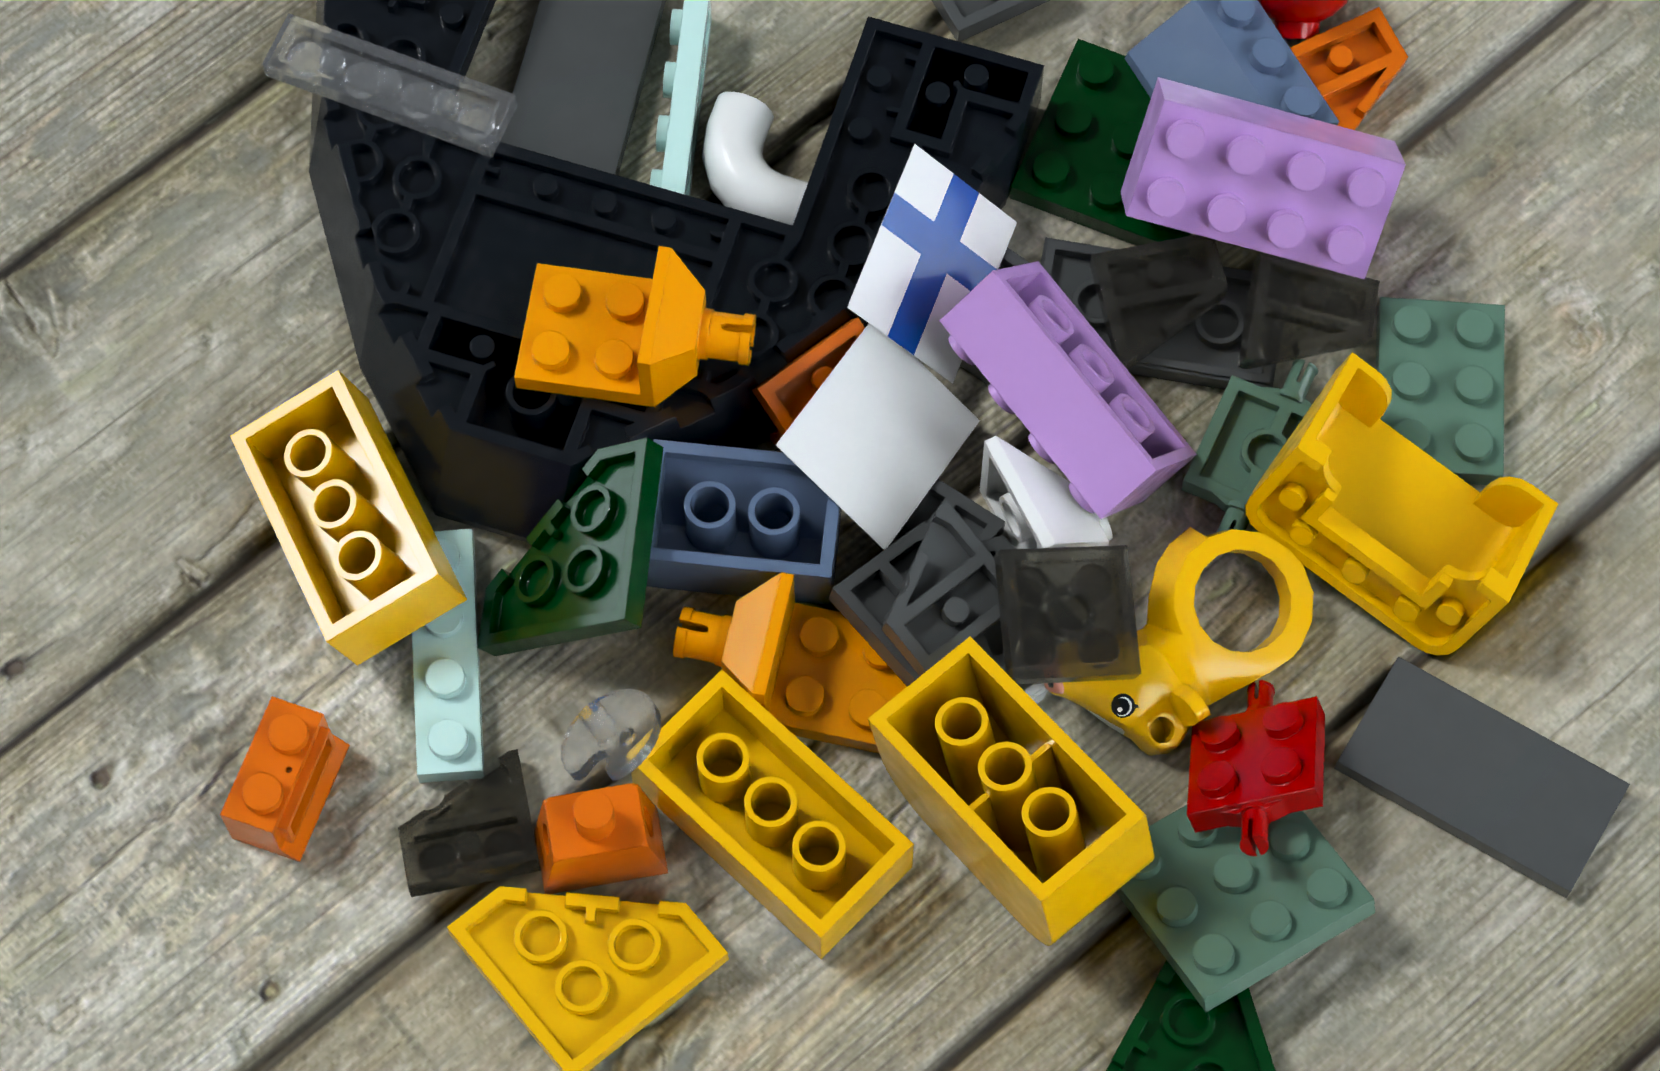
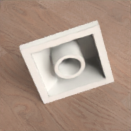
(1035, 502)

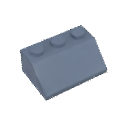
(1232, 52)
(739, 520)

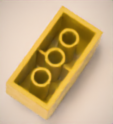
(1010, 792)

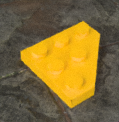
(585, 965)

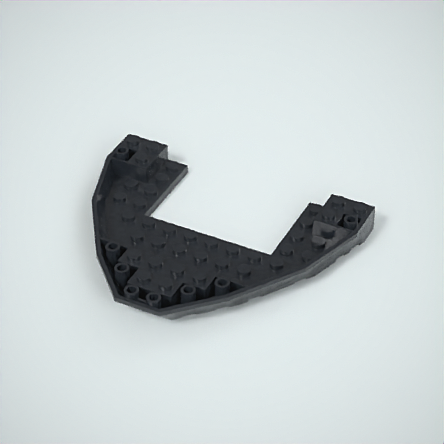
(447, 242)

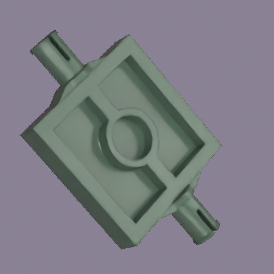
(1245, 439)

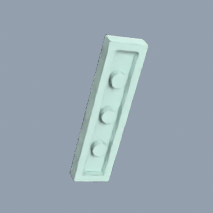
(684, 86)
(449, 678)

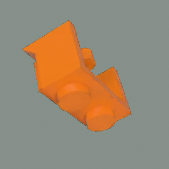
(284, 780)

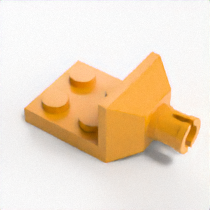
(624, 333)
(795, 662)

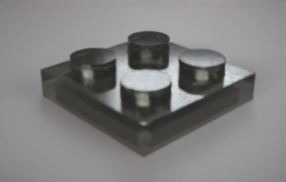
(1067, 614)

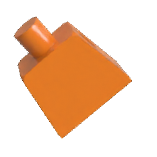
(598, 838)

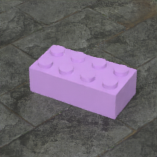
(1261, 178)
(1066, 389)

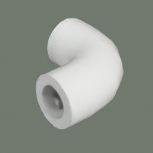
(736, 161)

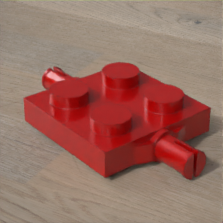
(1256, 766)

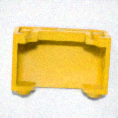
(1395, 521)

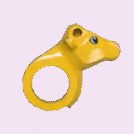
(1178, 659)

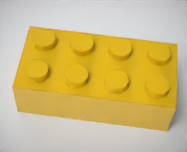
(347, 518)
(773, 814)

